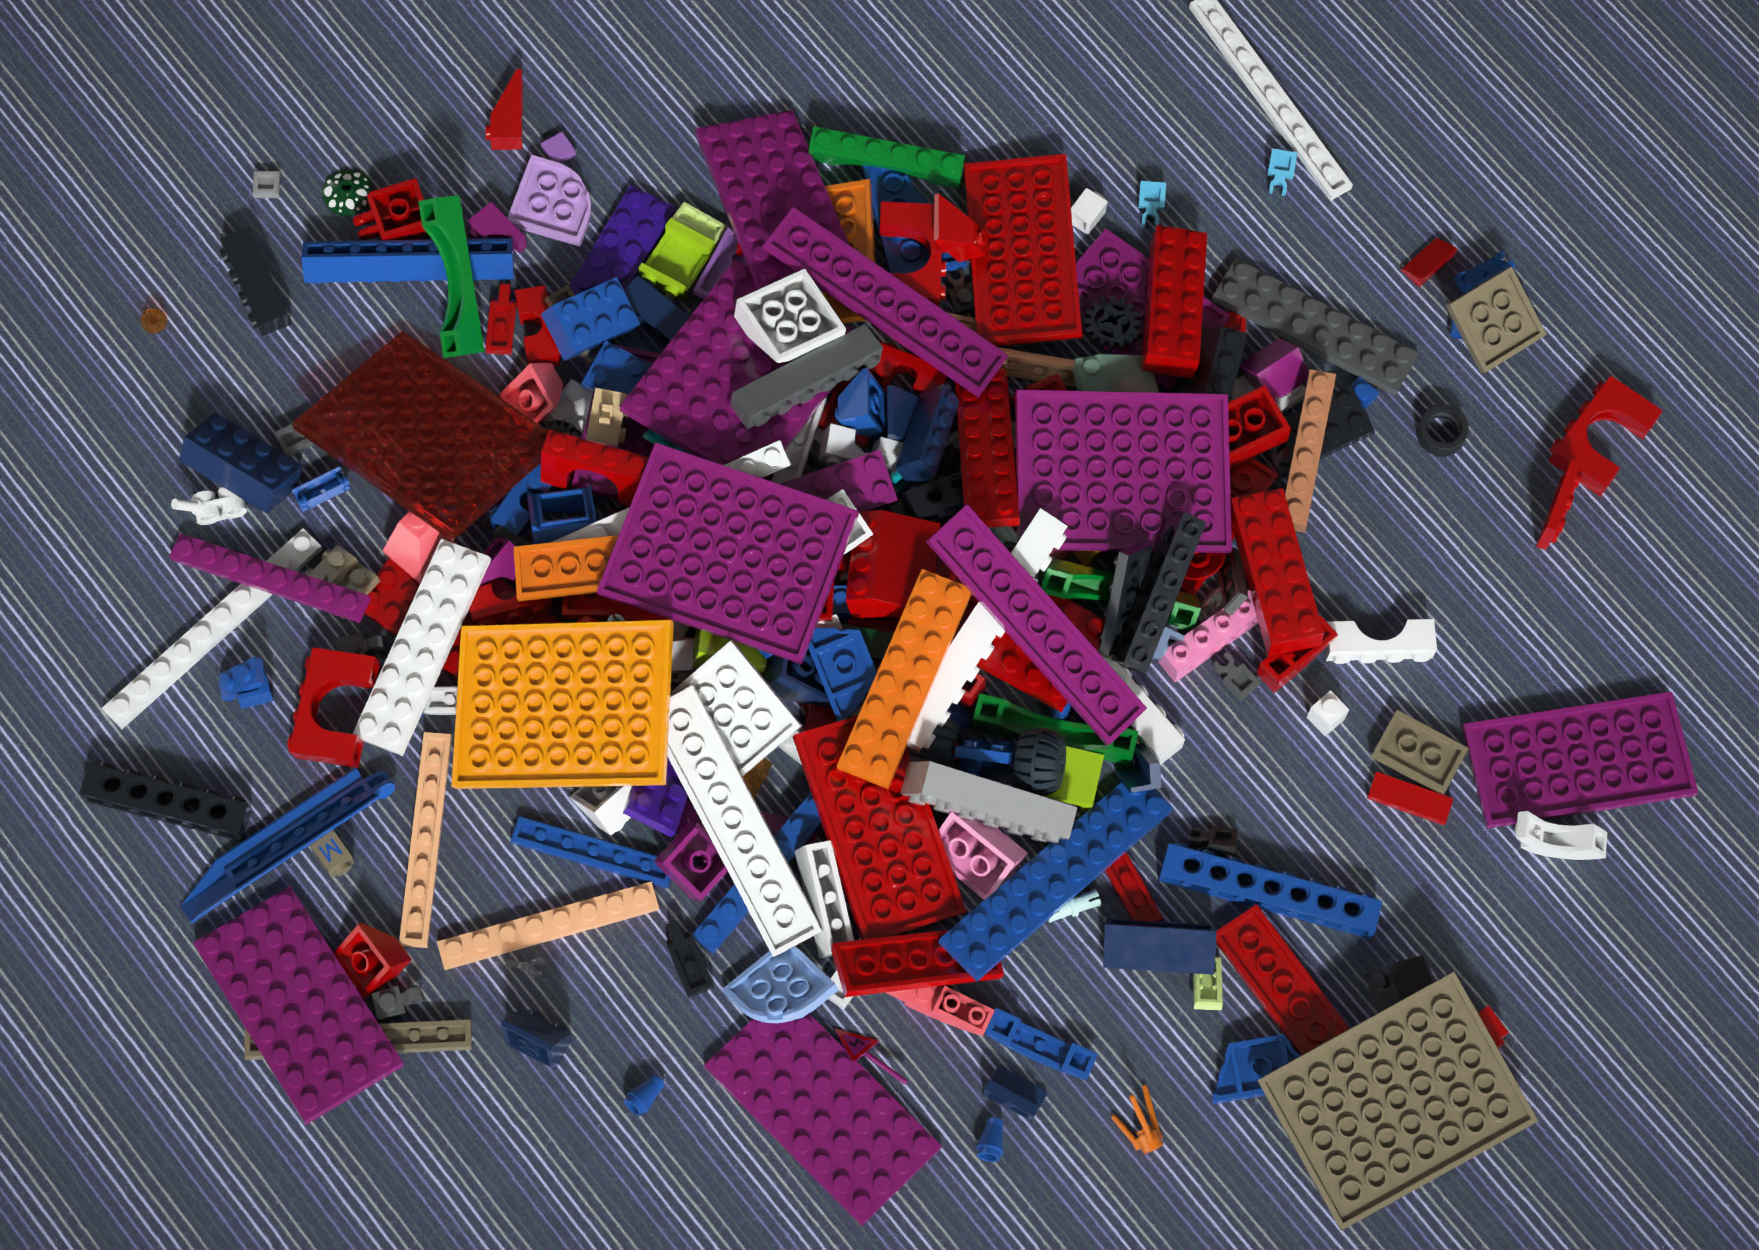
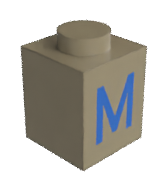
(332, 854)

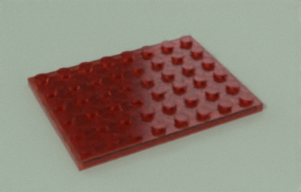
(425, 435)

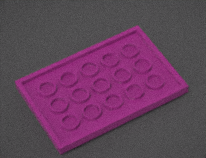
(1121, 271)

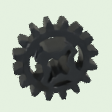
(1109, 327)

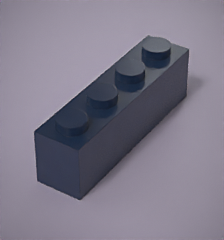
(654, 311)
(927, 435)

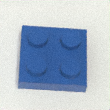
(615, 370)

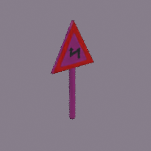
(858, 1045)

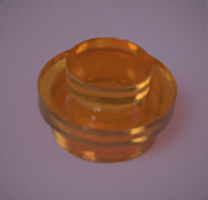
(153, 320)

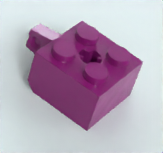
(678, 863)

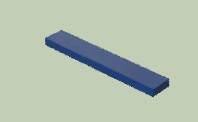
(588, 851)

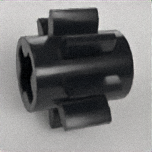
(950, 461)

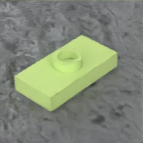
(700, 222)
(1208, 989)

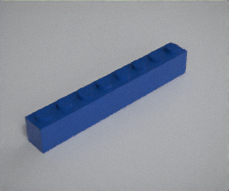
(400, 260)

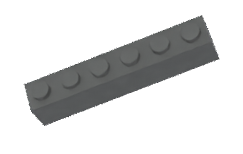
(806, 377)

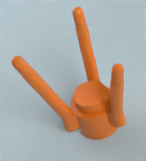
(1150, 1136)

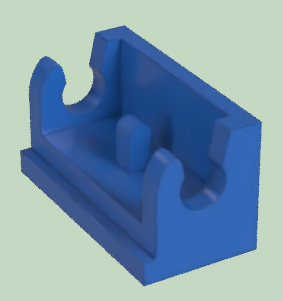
(1471, 278)

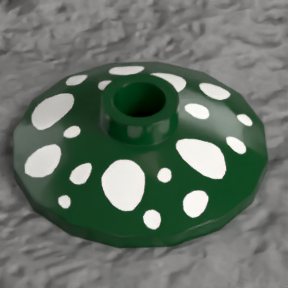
(347, 202)

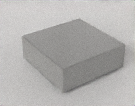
(266, 184)

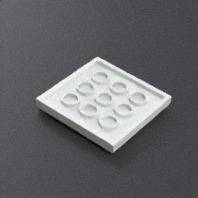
(741, 706)

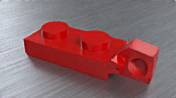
(501, 323)

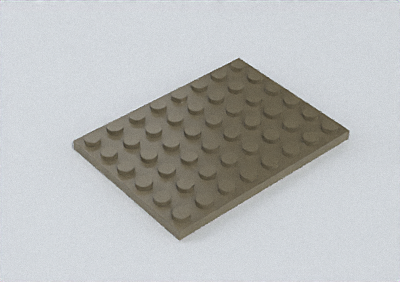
(1397, 1100)

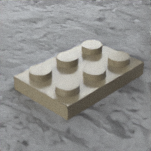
(1419, 752)

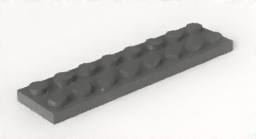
(1315, 326)

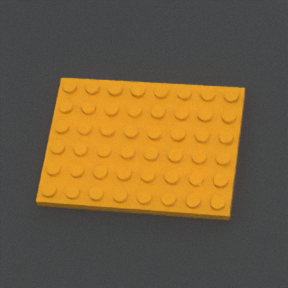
(563, 705)

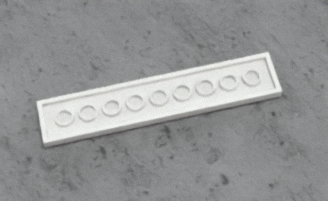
(737, 826)

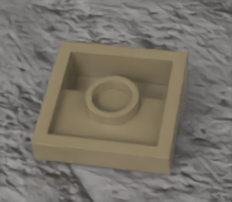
(344, 570)

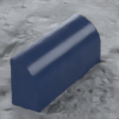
(1160, 946)

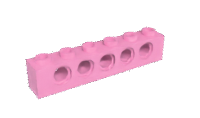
(1208, 639)

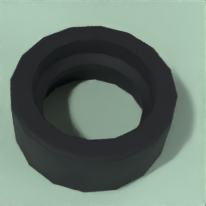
(1447, 412)

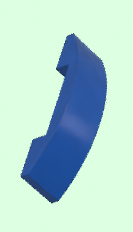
(1040, 1046)

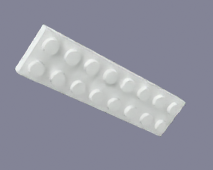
(421, 647)

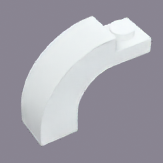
(1560, 841)

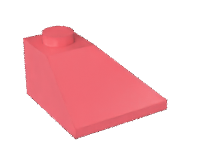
(535, 391)
(413, 545)

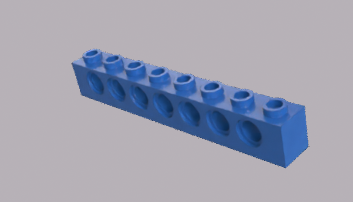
(1281, 902)

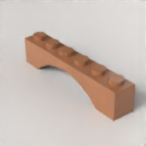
(1309, 446)

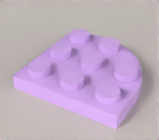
(552, 202)

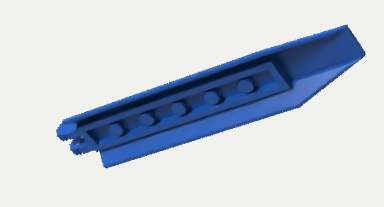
(285, 839)

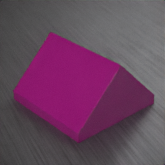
(1277, 367)

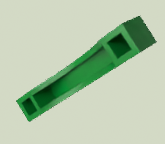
(851, 149)
(445, 225)
(1079, 581)
(1011, 721)

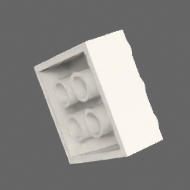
(788, 317)

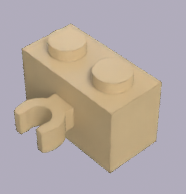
(606, 419)

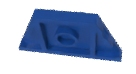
(843, 668)
(1247, 1063)

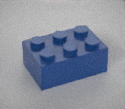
(590, 319)

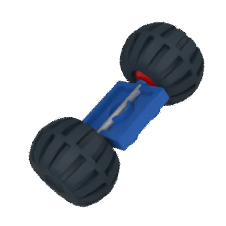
(1036, 760)

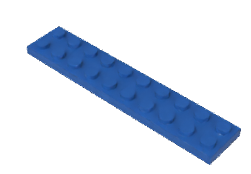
(1053, 878)

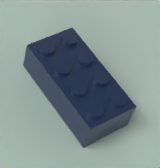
(240, 462)

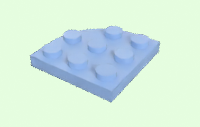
(780, 987)

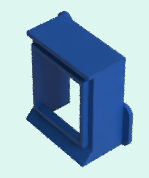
(558, 501)

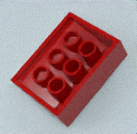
(888, 563)

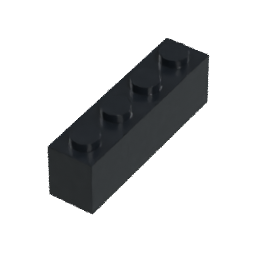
(255, 281)

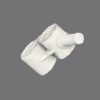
(210, 508)

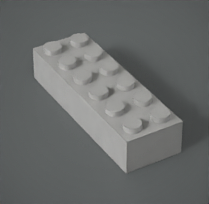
(988, 801)

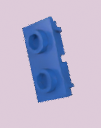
(321, 488)

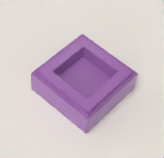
(558, 148)

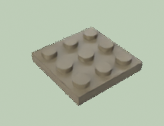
(1496, 319)

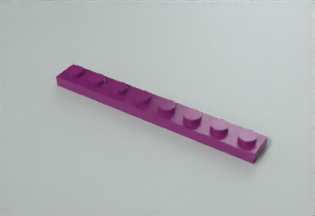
(270, 578)

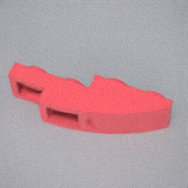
(948, 1007)

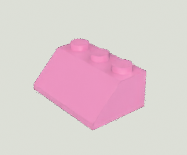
(979, 854)

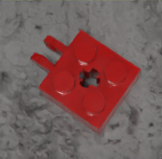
(394, 212)

